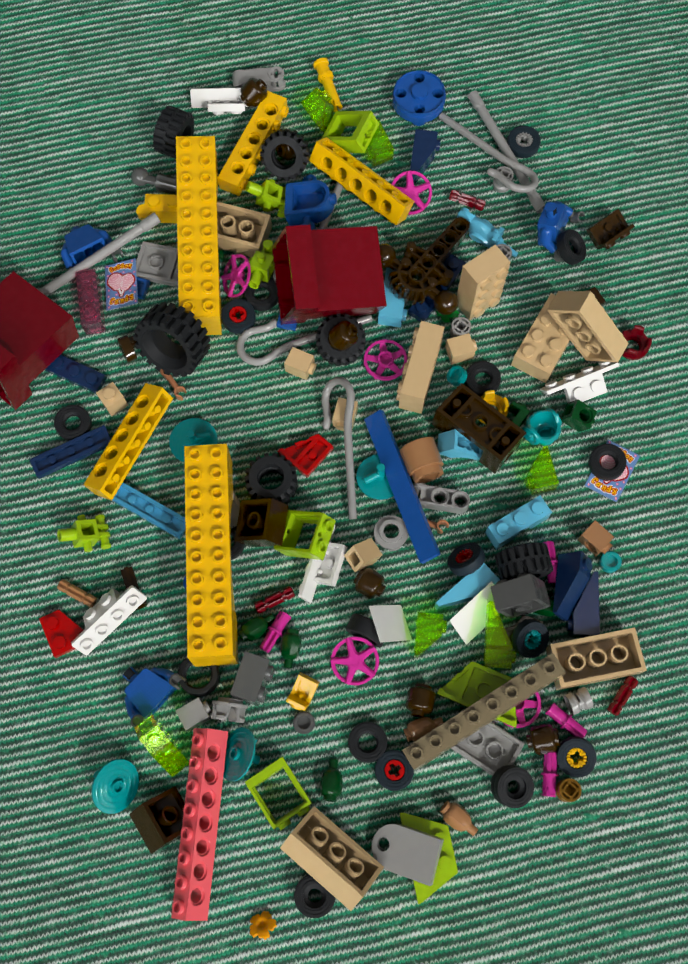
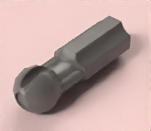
(161, 182)

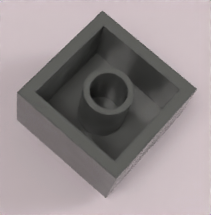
(520, 595)
(252, 679)

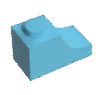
(455, 445)

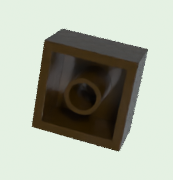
(261, 522)

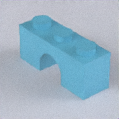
(514, 523)

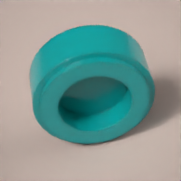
(456, 375)
(610, 562)

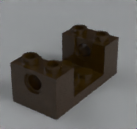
(496, 439)

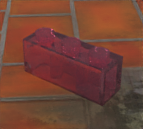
(90, 302)

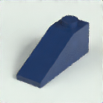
(423, 151)
(571, 580)
(585, 616)

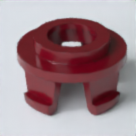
(636, 334)

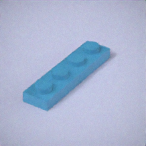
(150, 510)

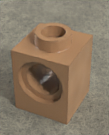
(596, 539)

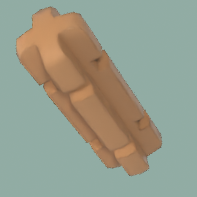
(76, 593)

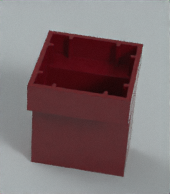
(328, 272)
(30, 337)

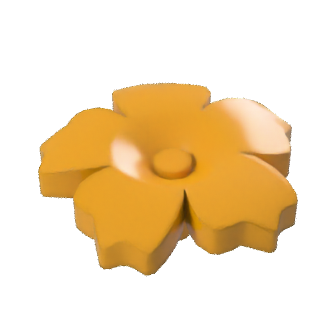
(262, 924)

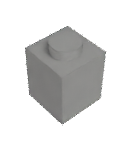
(194, 714)

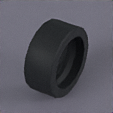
(363, 627)
(203, 691)

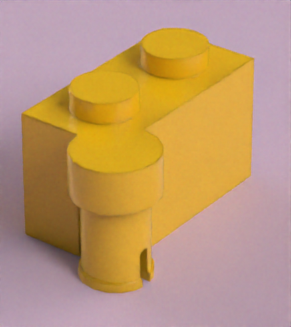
(162, 204)

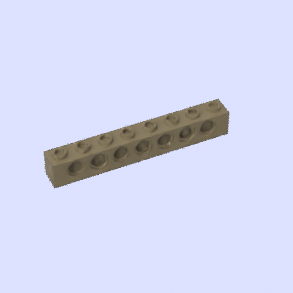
(484, 711)

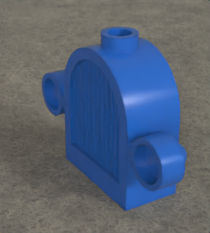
(308, 202)

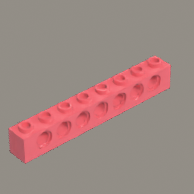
(199, 825)

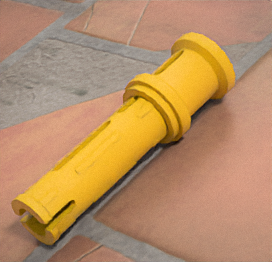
(325, 77)

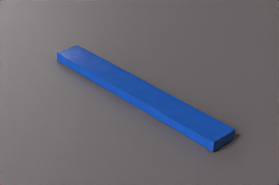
(402, 487)

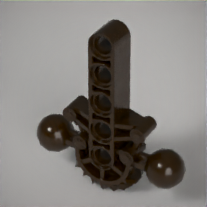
(427, 277)

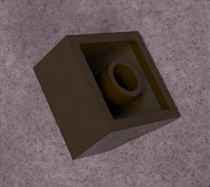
(160, 819)

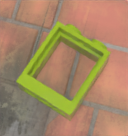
(363, 134)
(320, 538)
(265, 774)

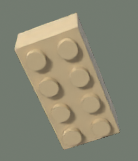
(242, 229)
(482, 282)
(588, 326)
(541, 346)
(419, 367)
(598, 658)
(332, 858)

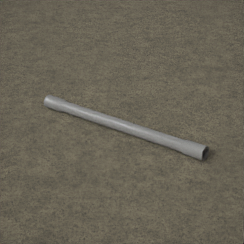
(479, 106)
(144, 225)

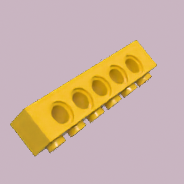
(266, 117)
(350, 172)
(128, 441)

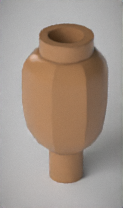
(421, 727)
(457, 817)

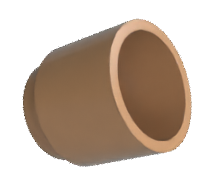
(422, 460)

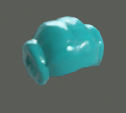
(543, 427)

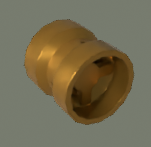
(565, 788)

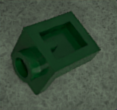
(519, 412)

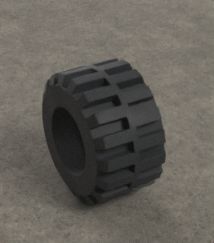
(170, 124)
(273, 165)
(334, 356)
(267, 465)
(522, 559)

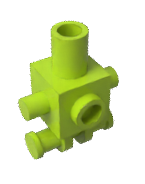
(268, 195)
(261, 265)
(86, 533)

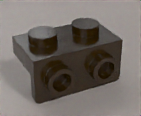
(609, 229)

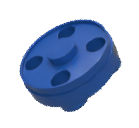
(419, 97)

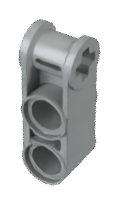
(268, 75)
(428, 493)

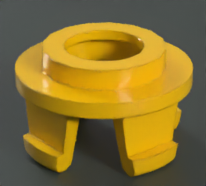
(501, 403)

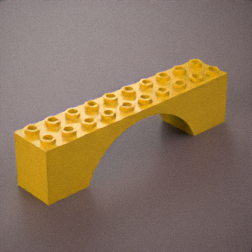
(198, 230)
(209, 584)

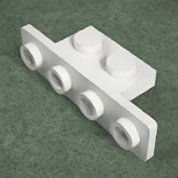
(218, 100)
(583, 385)
(322, 571)
(106, 617)

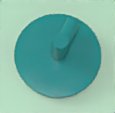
(191, 433)
(372, 479)
(240, 754)
(115, 786)

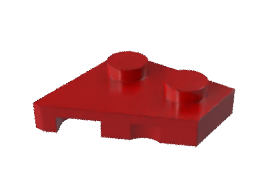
(307, 454)
(59, 632)

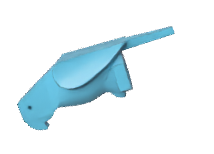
(483, 231)

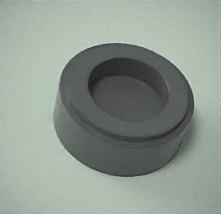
(304, 723)

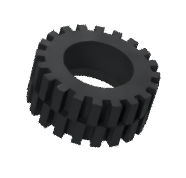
(161, 349)

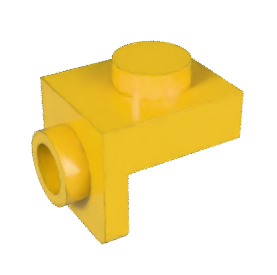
(302, 692)

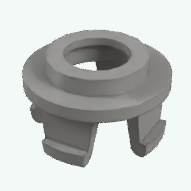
(392, 544)
(229, 708)

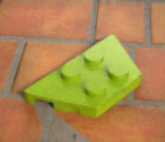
(475, 683)
(446, 865)

